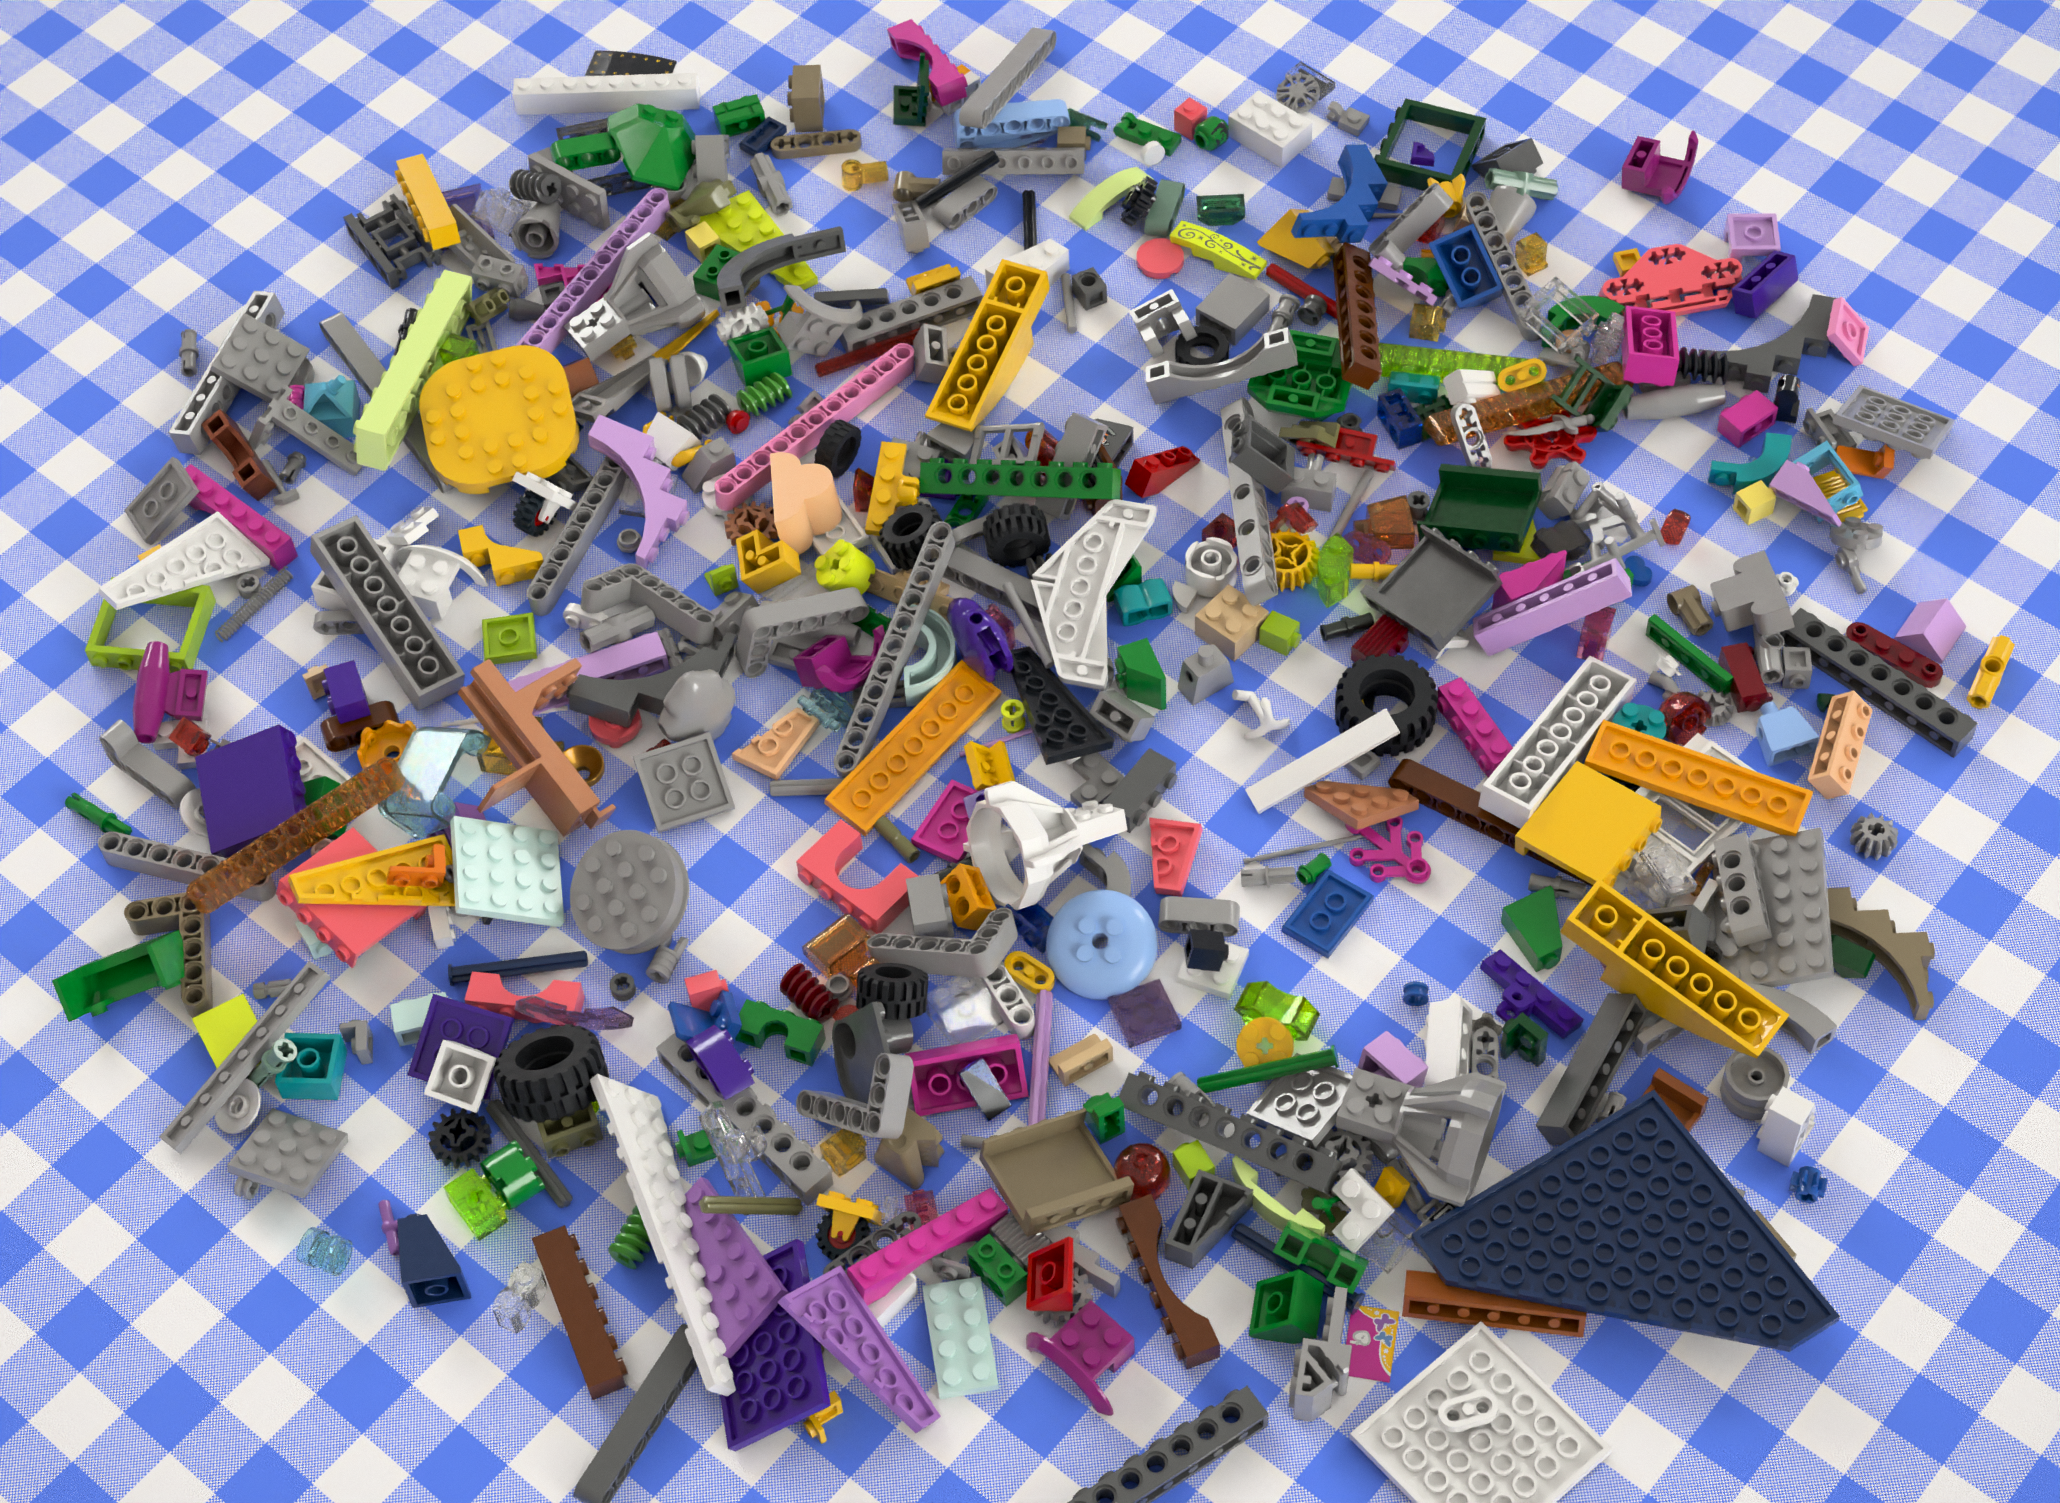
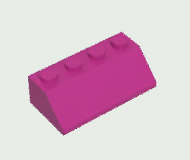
(940, 1089)

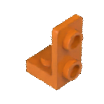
(1866, 462)
(429, 876)

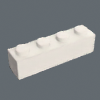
(441, 928)

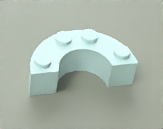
(940, 659)

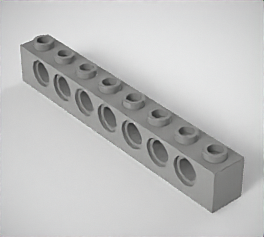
(213, 390)
(805, 1183)

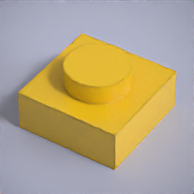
(1625, 260)
(1392, 1186)

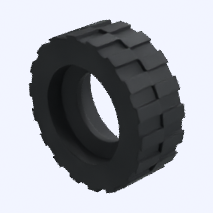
(1205, 337)
(838, 447)

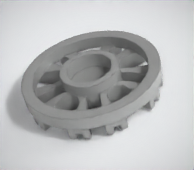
(1298, 92)

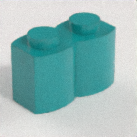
(1143, 602)

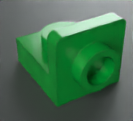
(694, 1147)

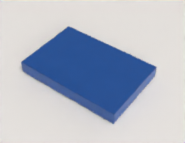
(1327, 913)

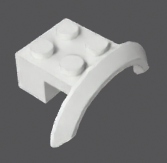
(430, 572)

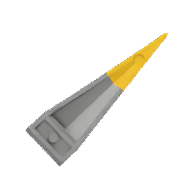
(616, 391)

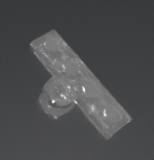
(734, 1150)

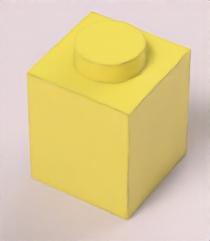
(701, 240)
(1754, 502)

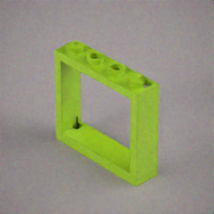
(103, 656)

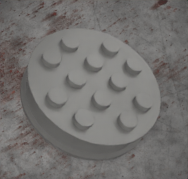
(629, 892)

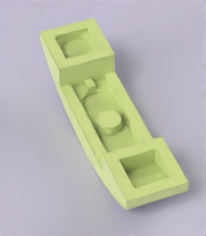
(1104, 195)
(1267, 1206)

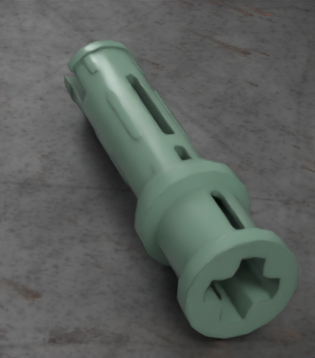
(273, 1061)

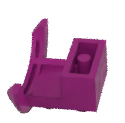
(1657, 174)
(832, 666)
(1086, 1349)

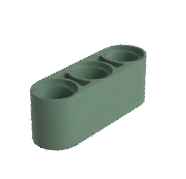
(1165, 208)

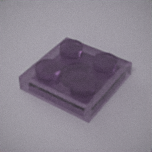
(1144, 1013)

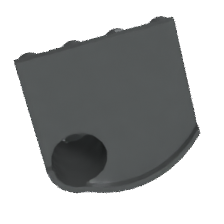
(858, 1043)

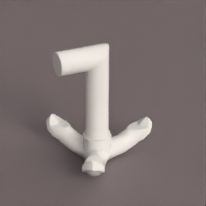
(1264, 713)

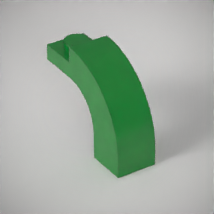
(1565, 321)

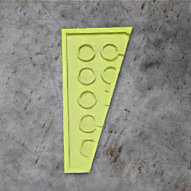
(748, 224)

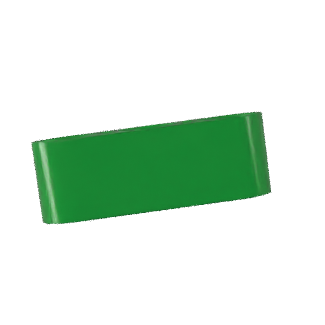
(585, 151)

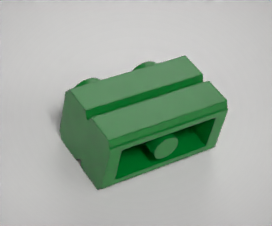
(738, 115)

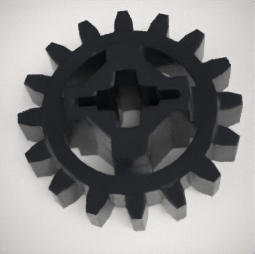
(1139, 201)
(463, 1146)

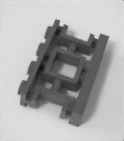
(379, 253)

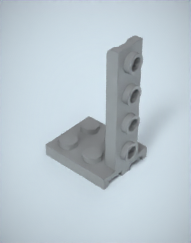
(305, 428)

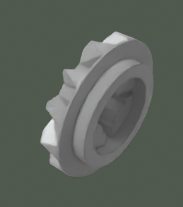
(1723, 709)

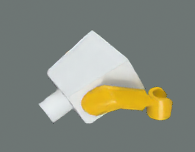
(673, 442)

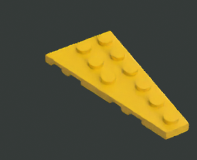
(364, 879)

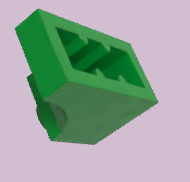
(1426, 271)
(1105, 1117)

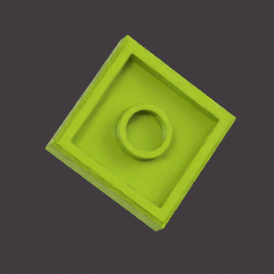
(509, 638)

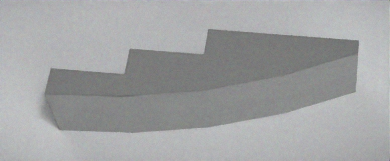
(1087, 1261)

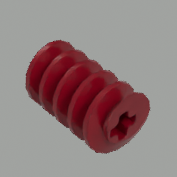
(808, 994)

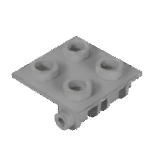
(1553, 358)

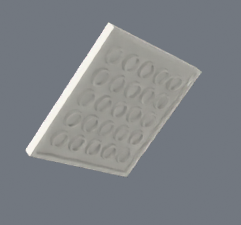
(1523, 1456)

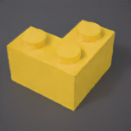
(765, 562)

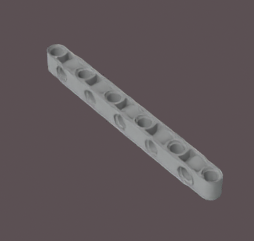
(1250, 516)

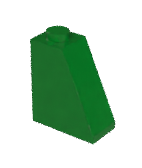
(1535, 928)

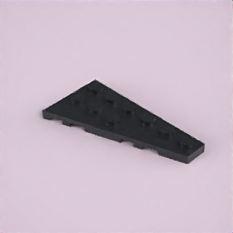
(1056, 716)

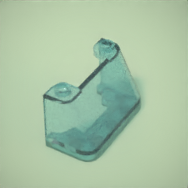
(427, 767)

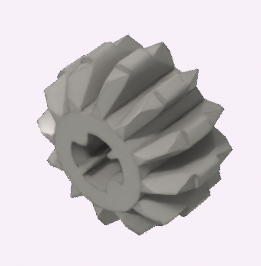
(1874, 836)

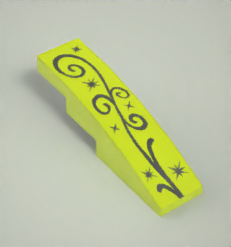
(1222, 251)

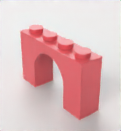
(872, 907)

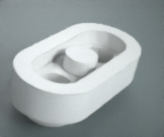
(577, 617)
(1466, 1410)

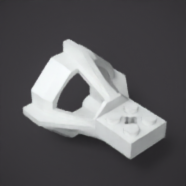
(1043, 831)

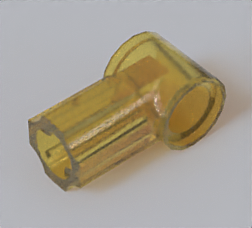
(856, 174)

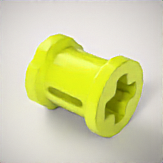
(1009, 715)

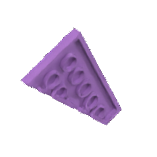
(736, 1272)
(848, 1329)

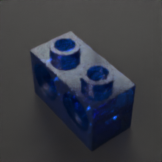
(1399, 418)

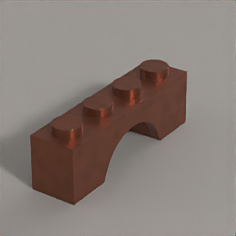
(232, 442)

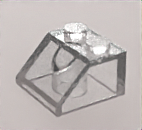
(963, 1009)

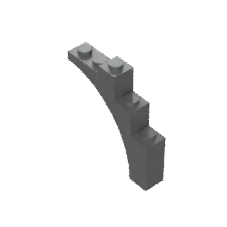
(1784, 353)

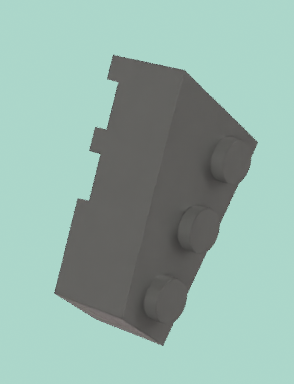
(1205, 1217)

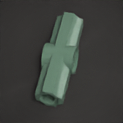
(1524, 182)

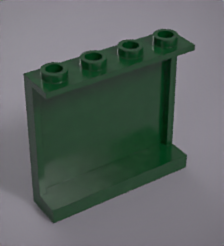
(1484, 506)

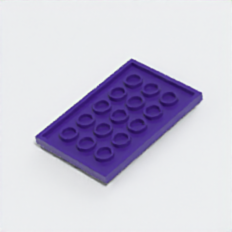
(778, 1367)

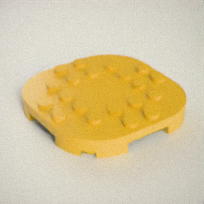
(498, 418)

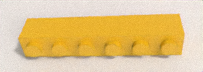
(426, 202)

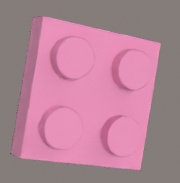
(1847, 331)

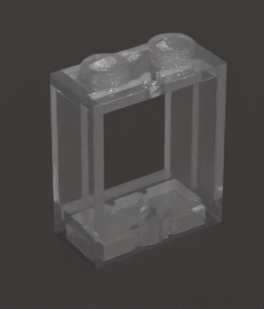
(1571, 303)

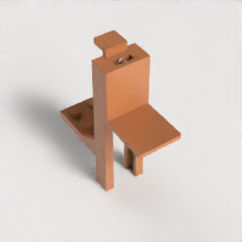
(529, 747)

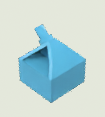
(334, 404)

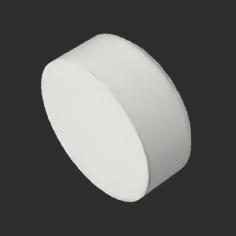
(1152, 153)

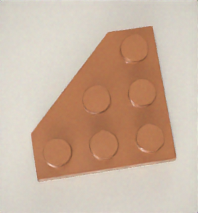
(1360, 804)

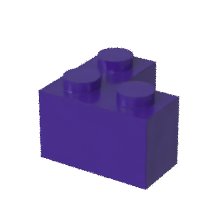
(346, 692)

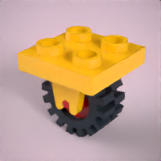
(845, 1224)

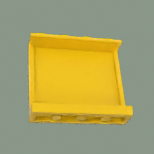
(1590, 826)

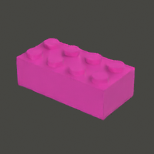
(1650, 346)

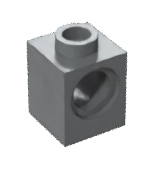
(1089, 288)

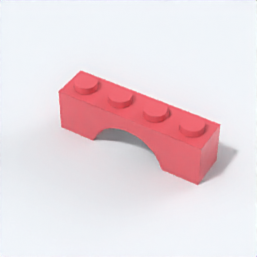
(488, 993)

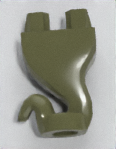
(703, 200)

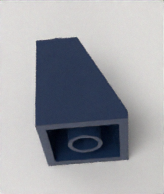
(427, 1265)

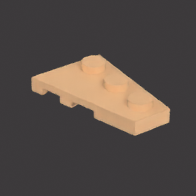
(778, 746)

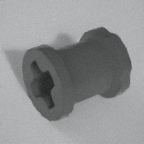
(1418, 504)

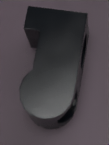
(1787, 398)

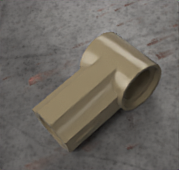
(910, 186)
(1688, 605)

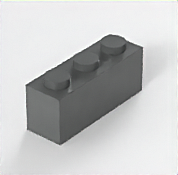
(1143, 787)

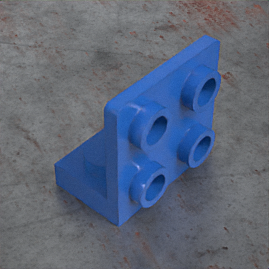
(692, 1021)

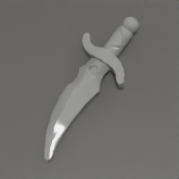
(1560, 422)

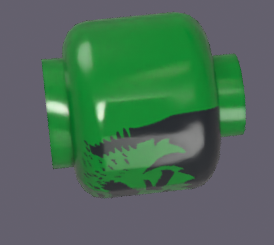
(1211, 133)

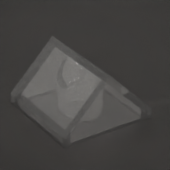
(1390, 1241)

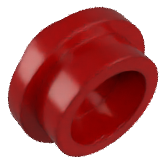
(737, 421)

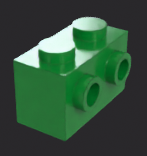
(706, 276)

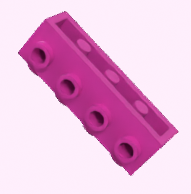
(1473, 725)

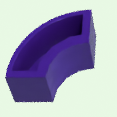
(721, 1062)

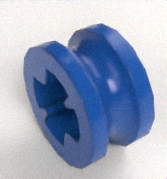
(1415, 993)

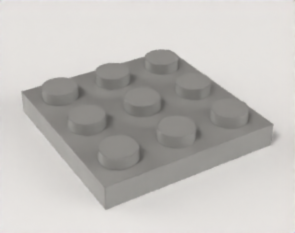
(259, 358)
(684, 782)
(1302, 1103)
(288, 1153)

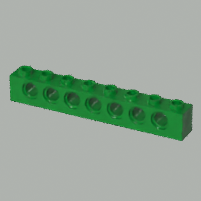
(1106, 487)

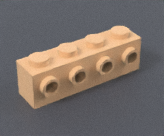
(1840, 745)

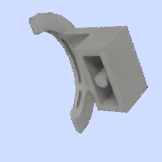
(818, 327)

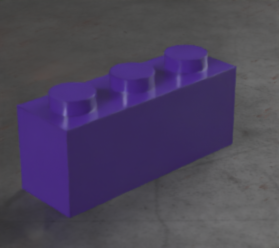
(1765, 284)

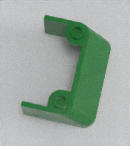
(121, 975)

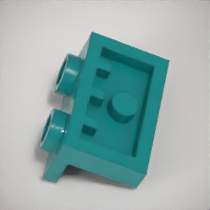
(1416, 387)

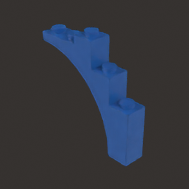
(1351, 214)

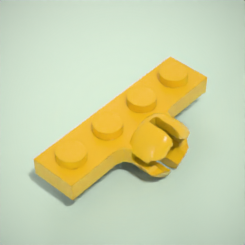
(890, 486)

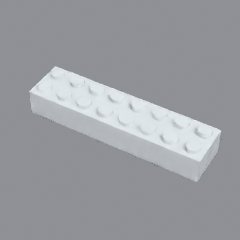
(1556, 741)

